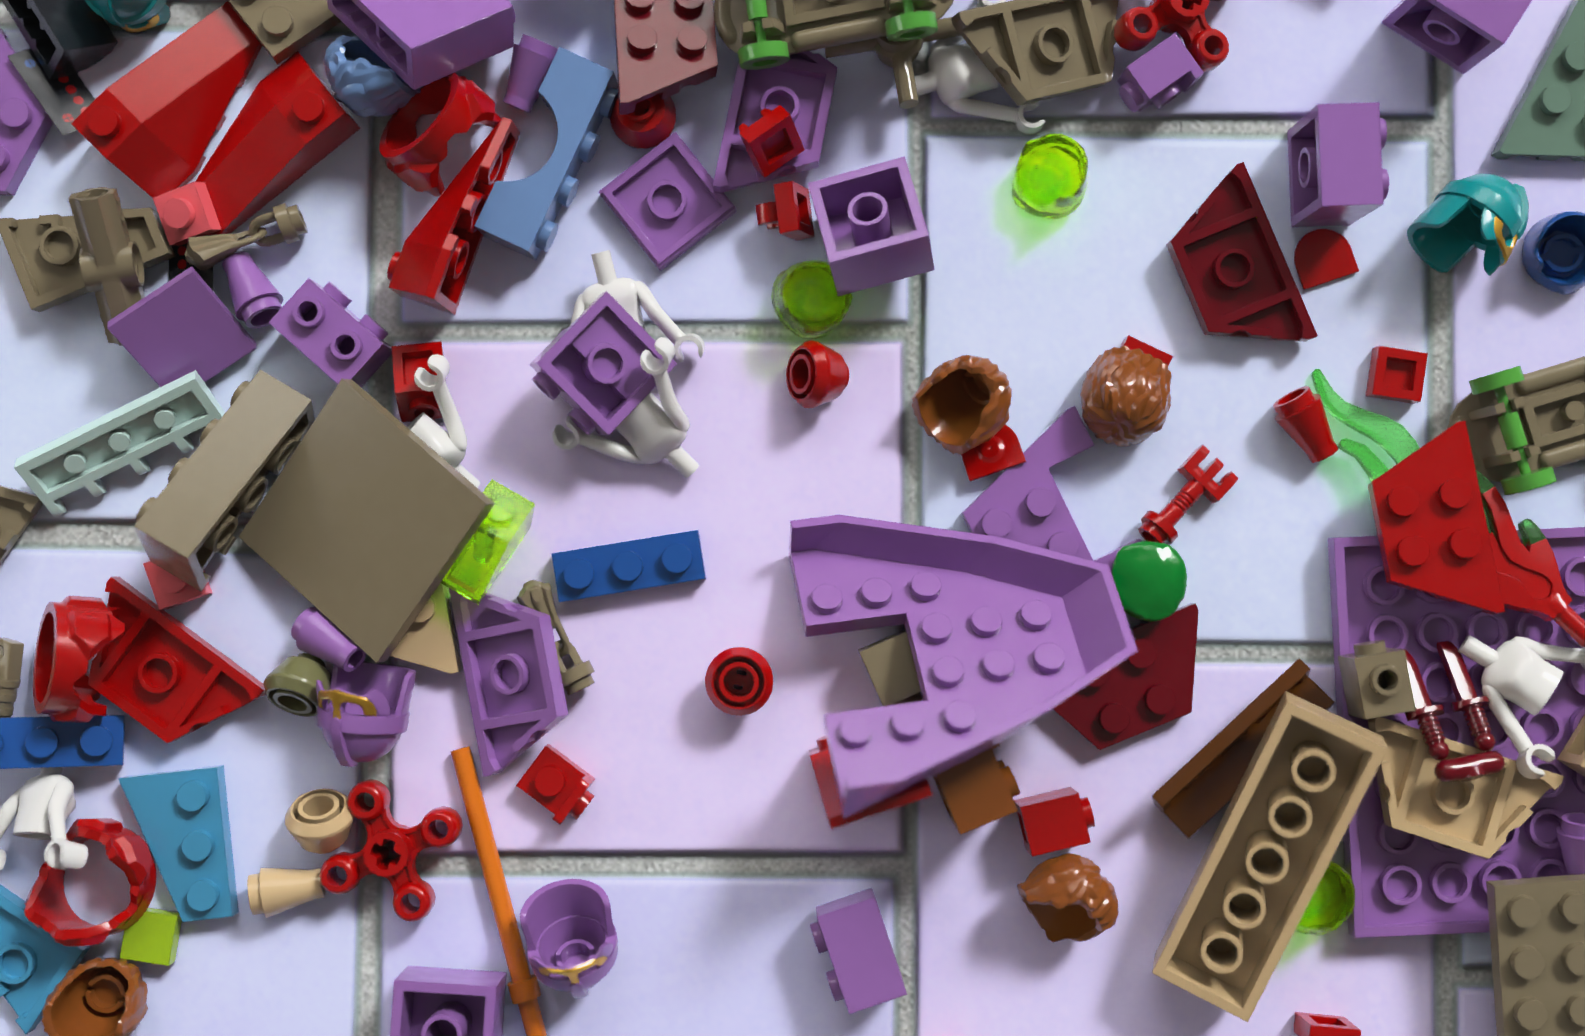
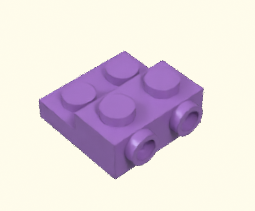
(598, 366)

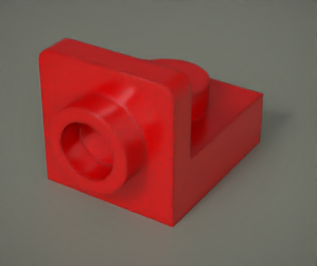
(409, 397)
(558, 784)

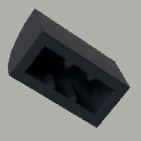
(62, 34)

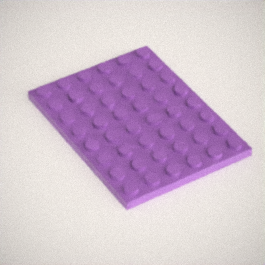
(1407, 880)

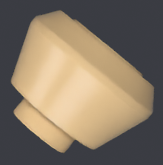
(319, 820)

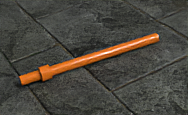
(523, 986)

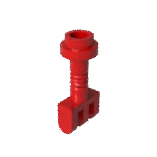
(1200, 482)

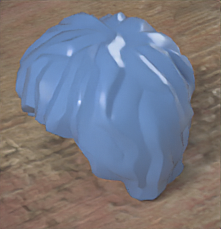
(364, 79)

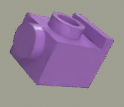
(1159, 75)

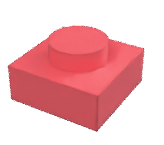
(186, 213)
(169, 589)

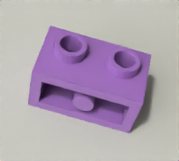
(330, 334)
(859, 950)

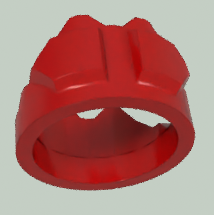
(419, 160)
(66, 641)
(47, 901)

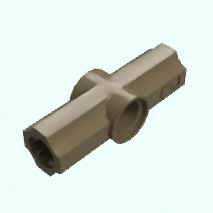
(107, 259)

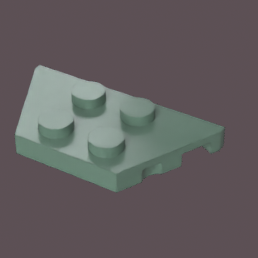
(1552, 109)

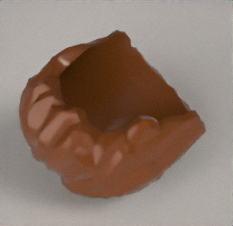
(1126, 396)
(963, 403)
(1070, 898)
(97, 1000)

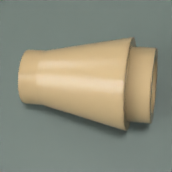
(282, 889)

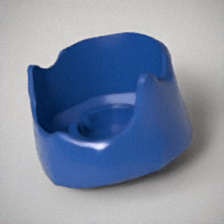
(1556, 252)

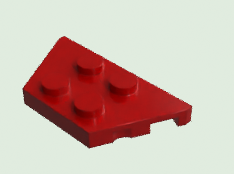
(1436, 524)
(166, 671)

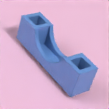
(525, 210)

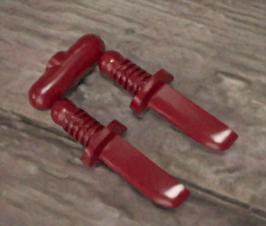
(1465, 767)

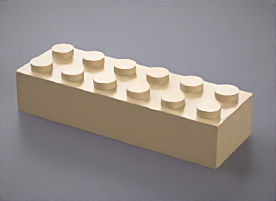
(1268, 855)

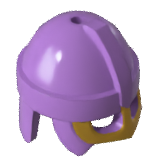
(365, 710)
(568, 919)

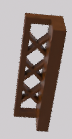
(1216, 770)

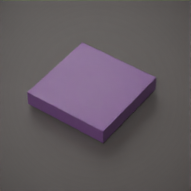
(667, 201)
(182, 331)

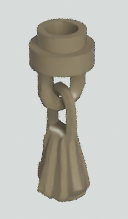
(211, 249)
(540, 598)

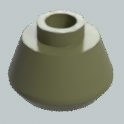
(293, 684)

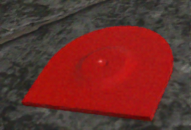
(1323, 258)
(994, 455)

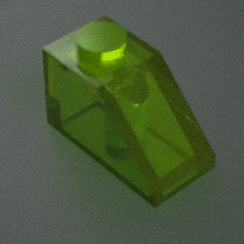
(491, 543)

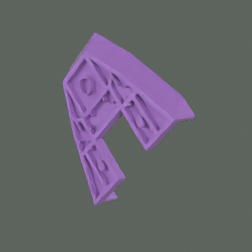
(990, 629)

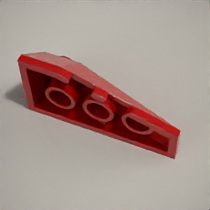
(169, 106)
(274, 141)
(446, 242)

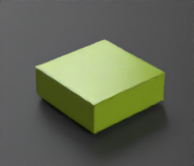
(153, 938)

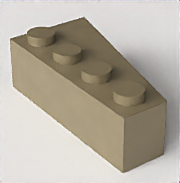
(223, 478)

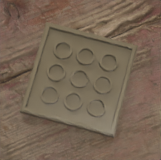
(365, 520)

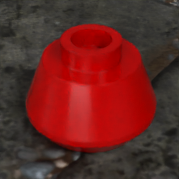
(647, 125)
(816, 374)
(723, 675)

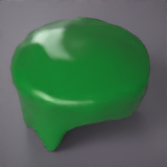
(1149, 580)

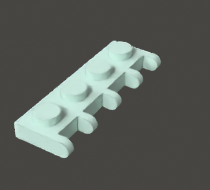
(119, 440)

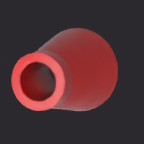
(1306, 423)

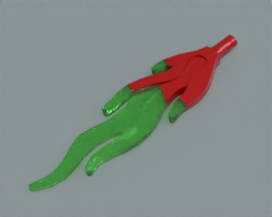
(1525, 571)

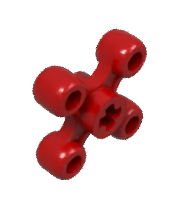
(1185, 17)
(374, 856)

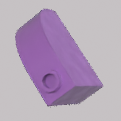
(429, 36)

